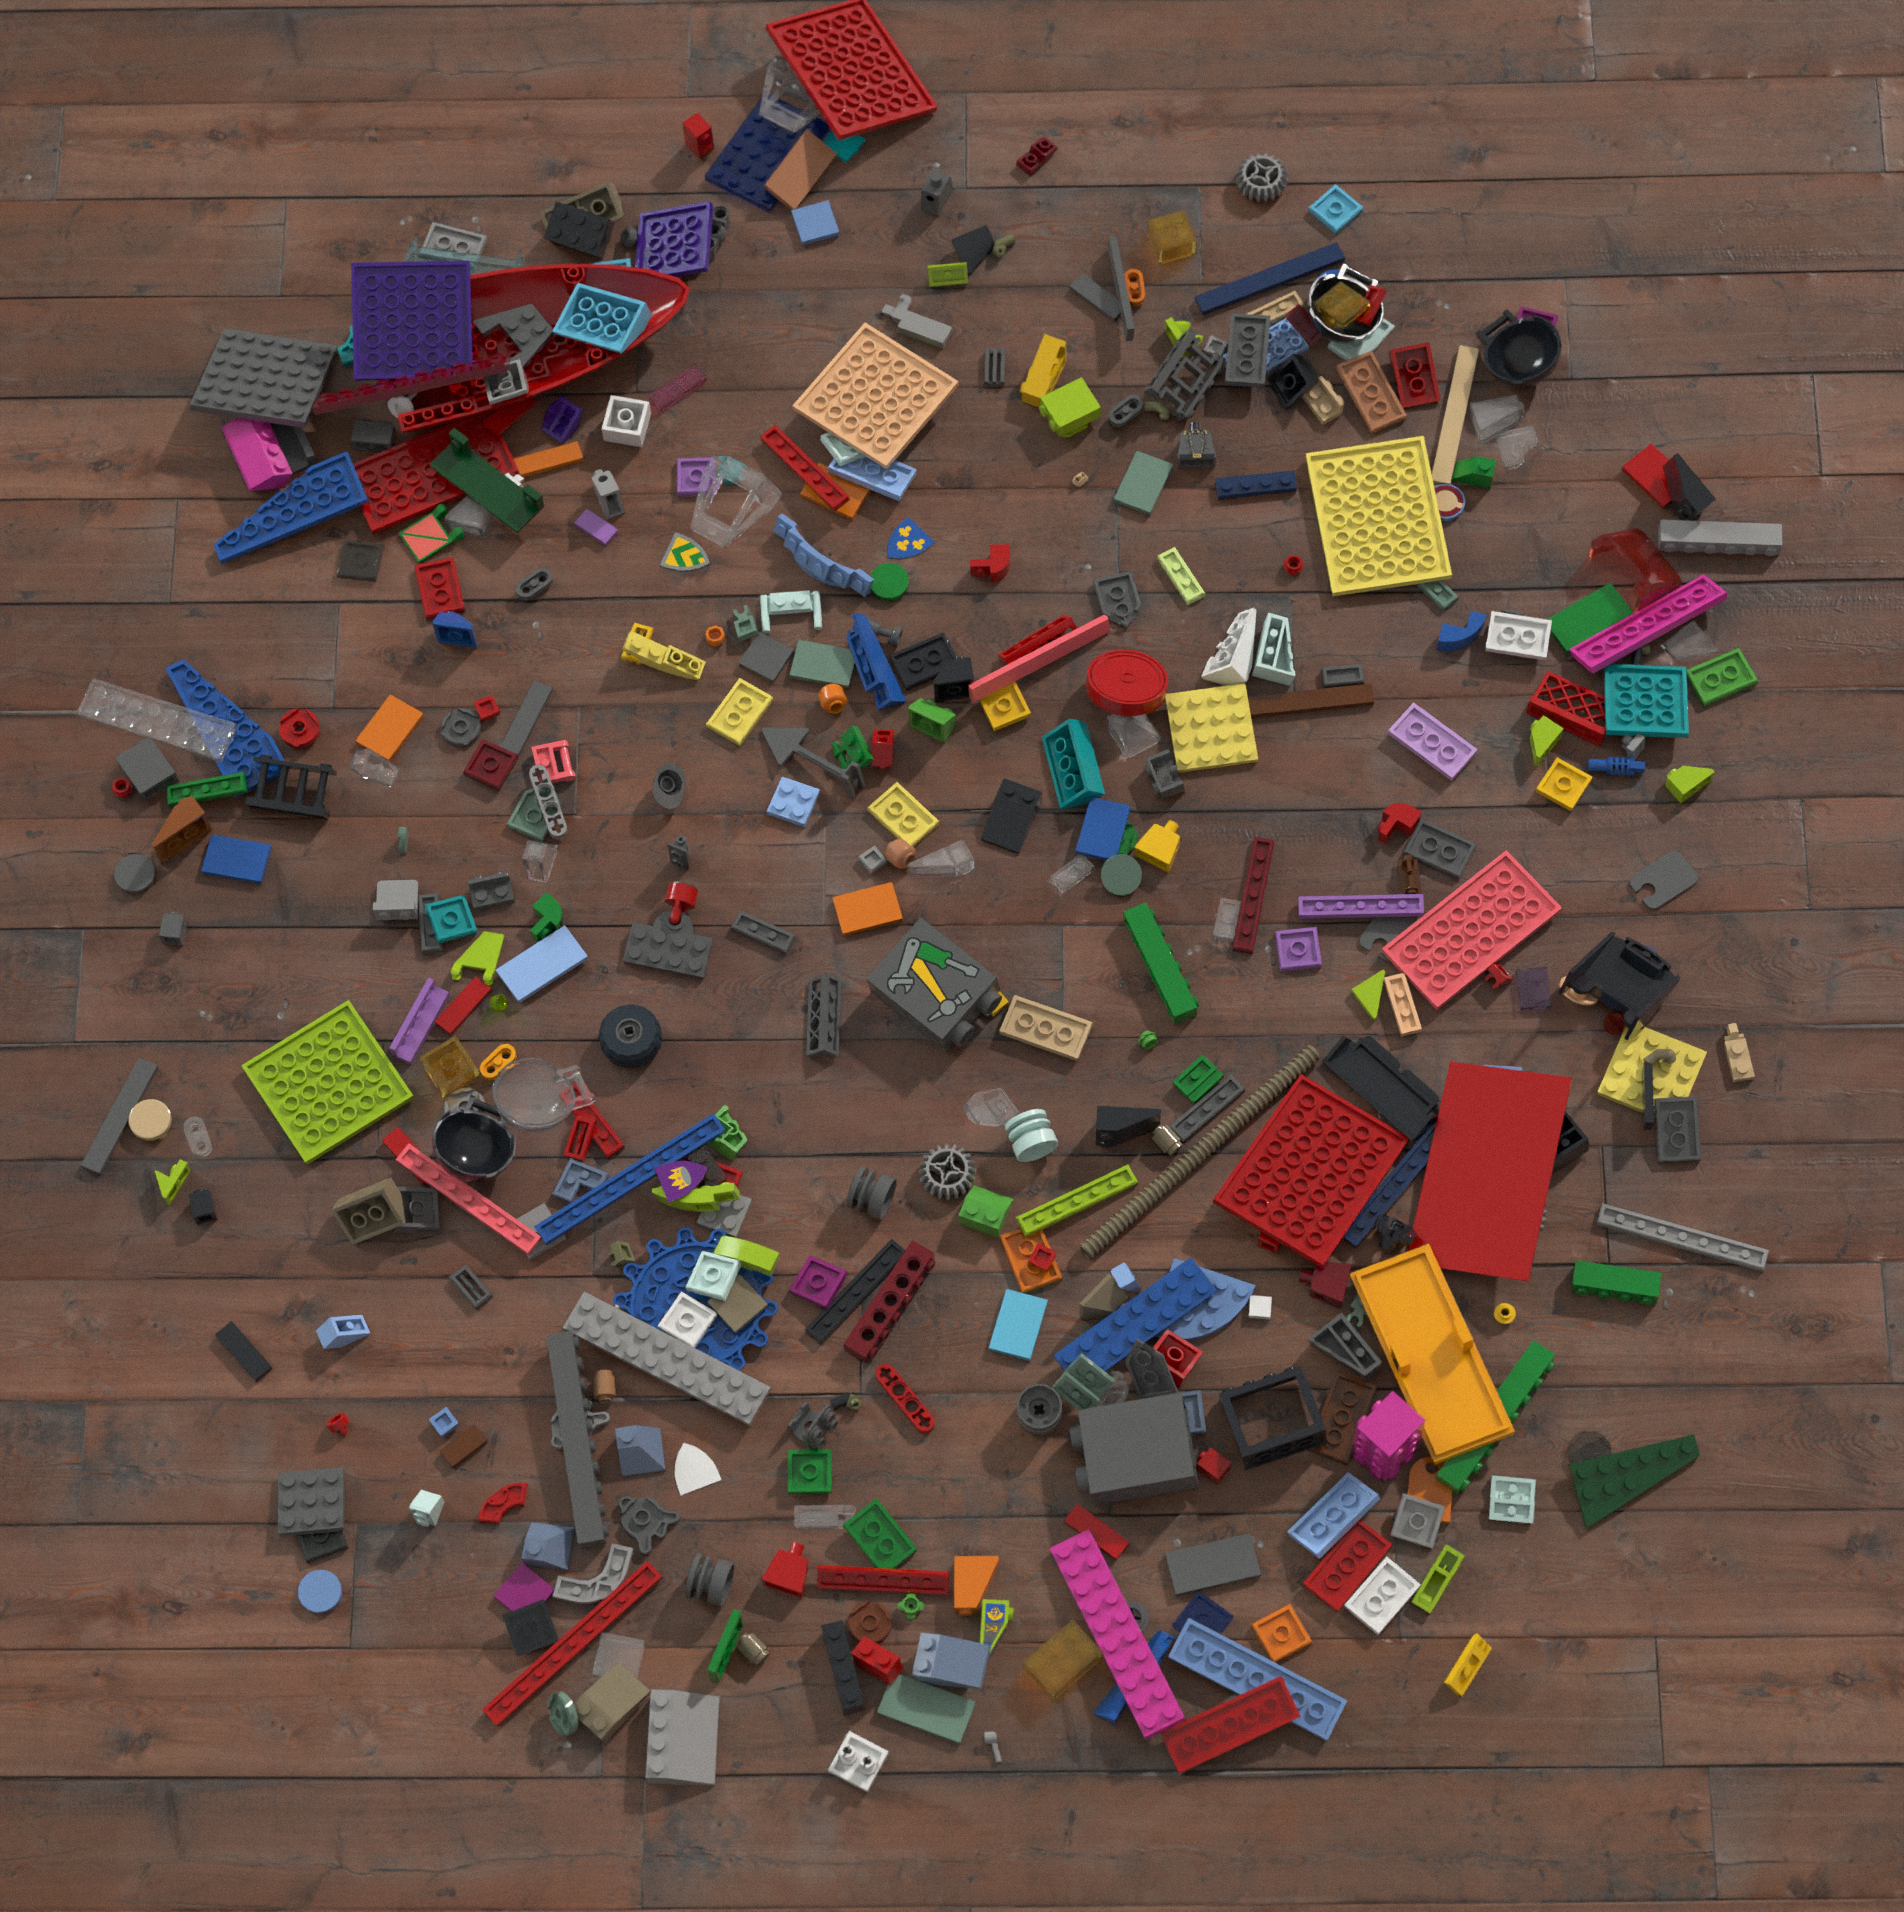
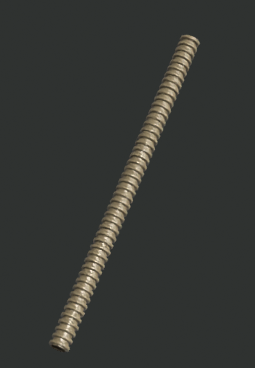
(1200, 1151)

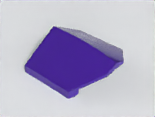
(561, 419)

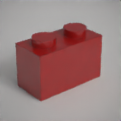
(698, 135)
(877, 1661)

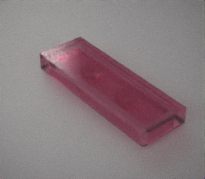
(677, 388)

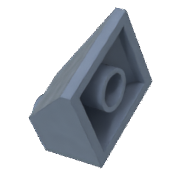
(640, 1450)
(548, 1546)

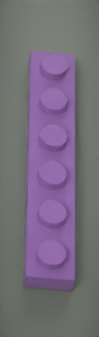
(1361, 906)

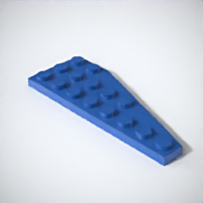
(315, 497)
(248, 739)

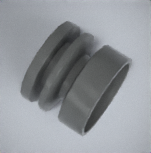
(867, 1191)
(1038, 1397)
(705, 1578)

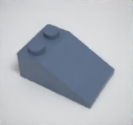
(950, 1661)

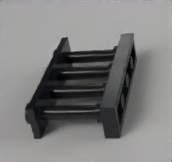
(298, 807)

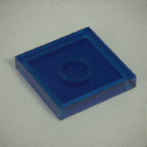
(1205, 1612)

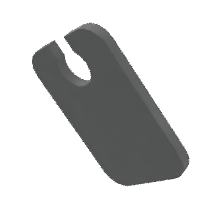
(1668, 876)
(1385, 929)

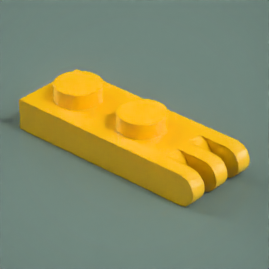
(1468, 1665)

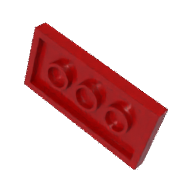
(1347, 1565)

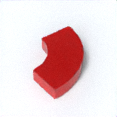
(503, 1501)

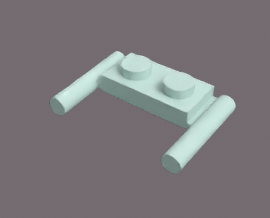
(790, 603)

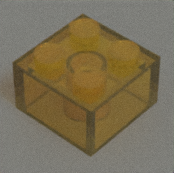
(1171, 236)
(450, 1066)

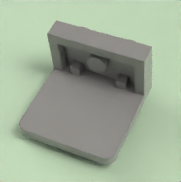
(396, 900)

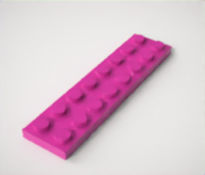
(1648, 623)

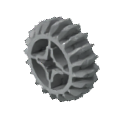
(1264, 170)
(931, 1164)

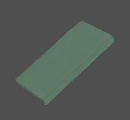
(927, 1708)

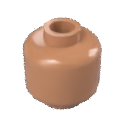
(900, 853)

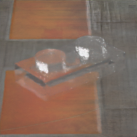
(1072, 873)
(1226, 919)

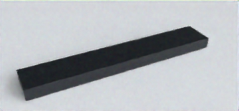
(855, 1292)

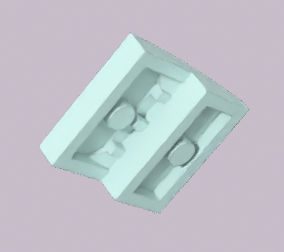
(1512, 1499)

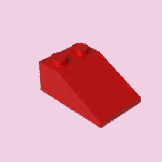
(1414, 374)

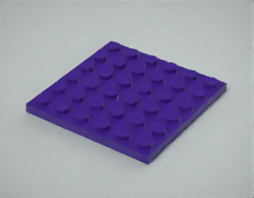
(410, 317)

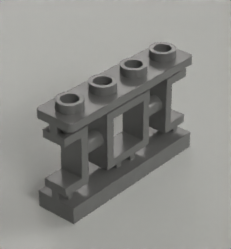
(1171, 367)

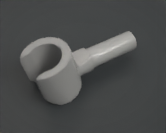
(991, 1738)

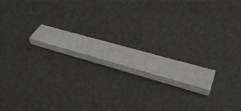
(1682, 1237)

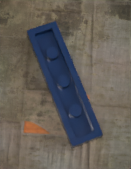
(1256, 484)

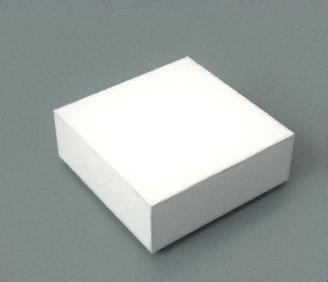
(1260, 1307)

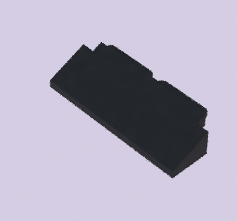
(1376, 1077)

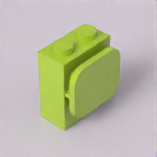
(1070, 408)

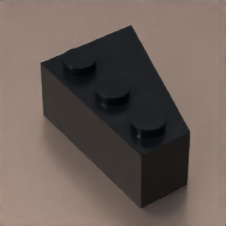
(1571, 1143)

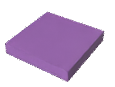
(689, 476)
(1298, 949)

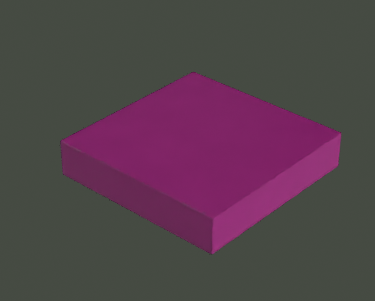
(818, 1282)
(523, 1589)

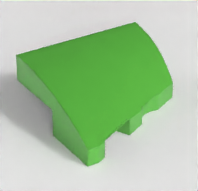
(733, 1140)

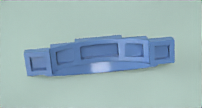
(818, 565)

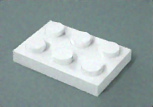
(1518, 635)
(1382, 1595)

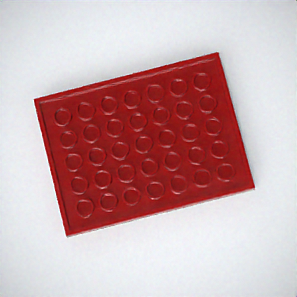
(851, 68)
(1311, 1170)

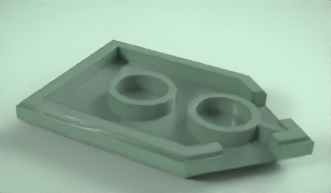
(528, 817)

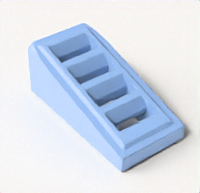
(1125, 1278)

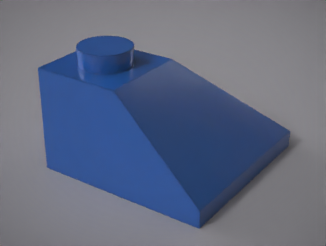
(454, 630)

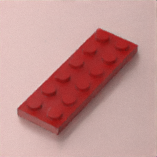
(1230, 1724)

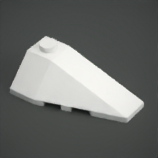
(1235, 653)

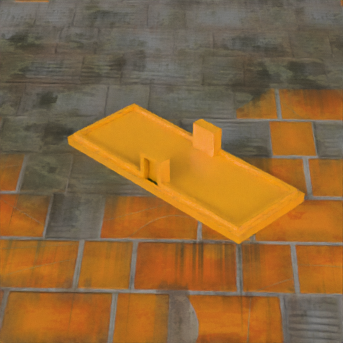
(1434, 1351)

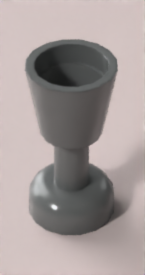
(895, 634)

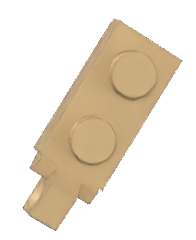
(1738, 1055)

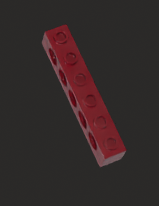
(913, 1255)

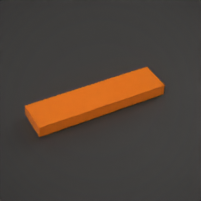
(548, 459)

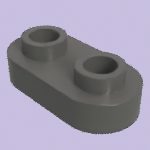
(1124, 411)
(533, 584)

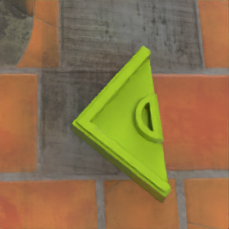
(1369, 993)

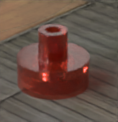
(1614, 1024)

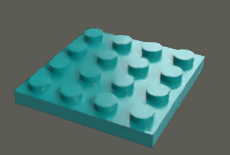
(1646, 700)

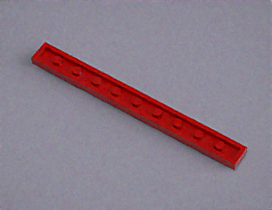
(572, 1644)

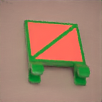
(428, 536)

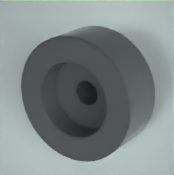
(629, 236)

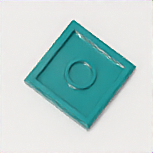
(450, 919)

